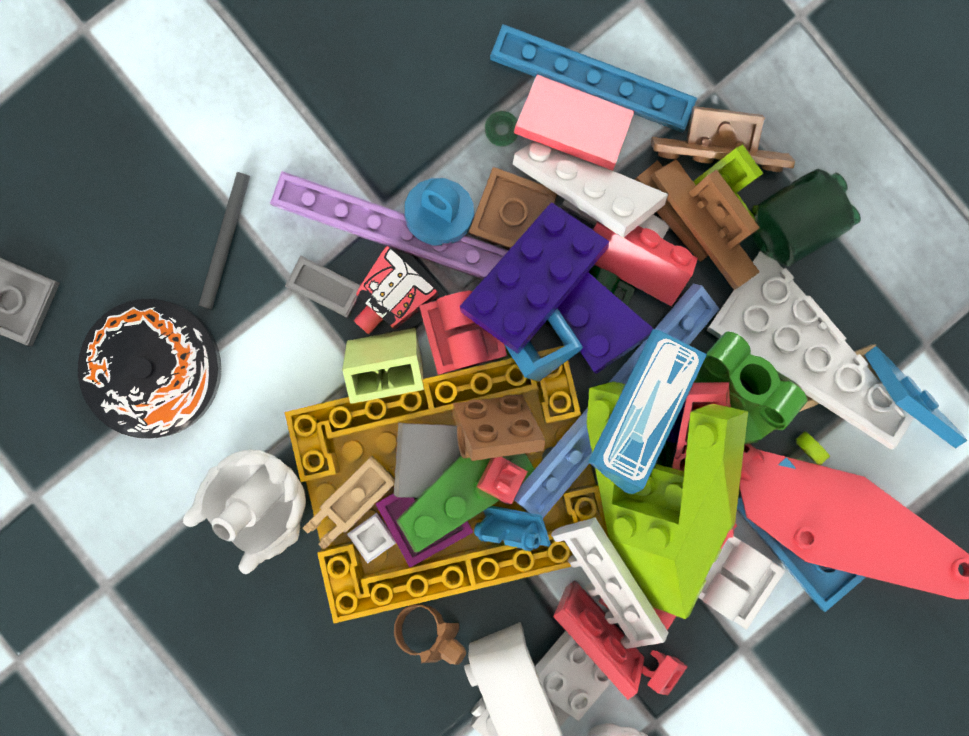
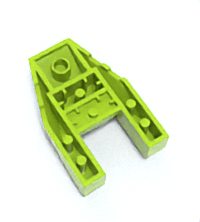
(680, 517)

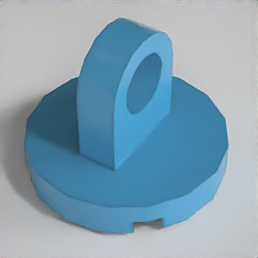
(438, 211)

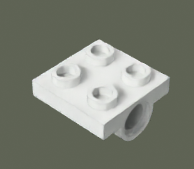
(740, 582)
(571, 677)

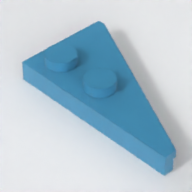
(913, 400)

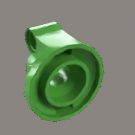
(773, 401)

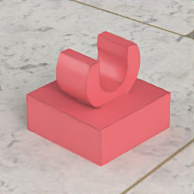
(502, 479)
(667, 673)

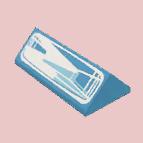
(646, 411)

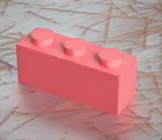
(647, 262)

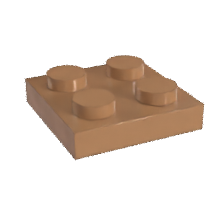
(509, 208)

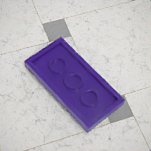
(534, 277)

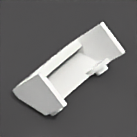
(511, 684)

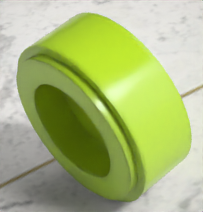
(812, 448)

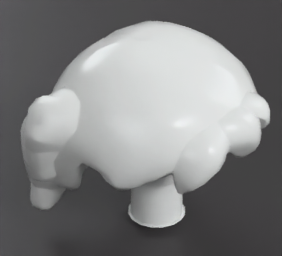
(252, 503)

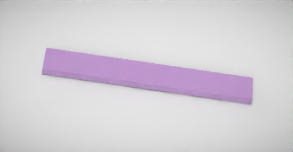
(380, 225)

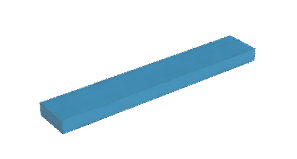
(594, 77)

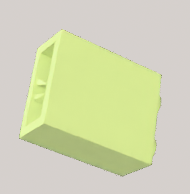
(383, 365)

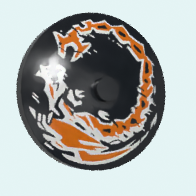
(149, 368)

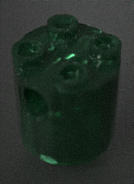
(803, 217)

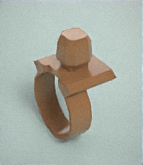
(445, 646)

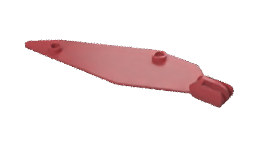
(848, 525)

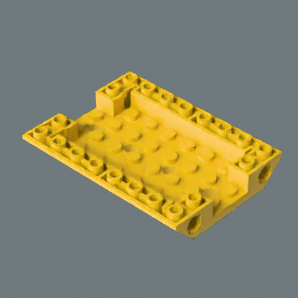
(339, 437)

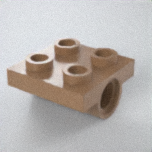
(496, 428)

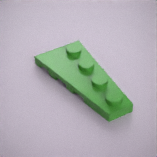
(451, 501)

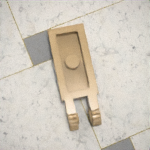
(352, 500)

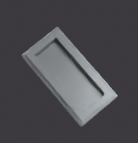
(323, 286)

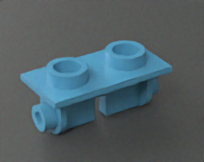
(514, 527)

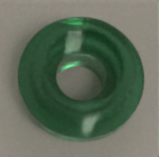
(496, 119)

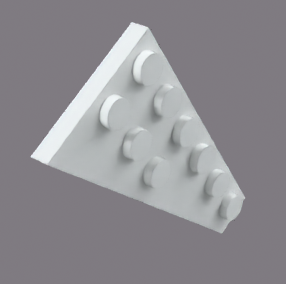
(809, 351)

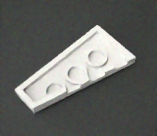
(597, 191)

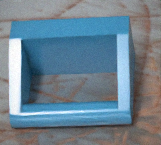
(537, 368)

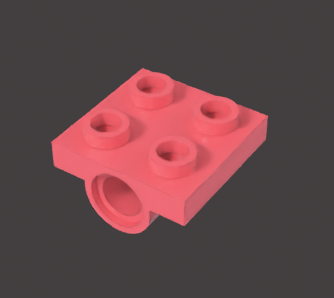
(455, 338)

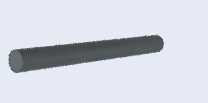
(224, 240)

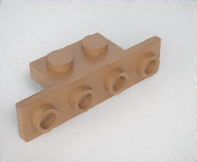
(717, 133)
(713, 217)

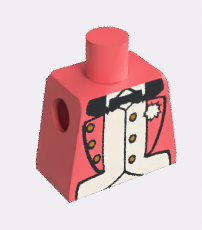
(391, 293)

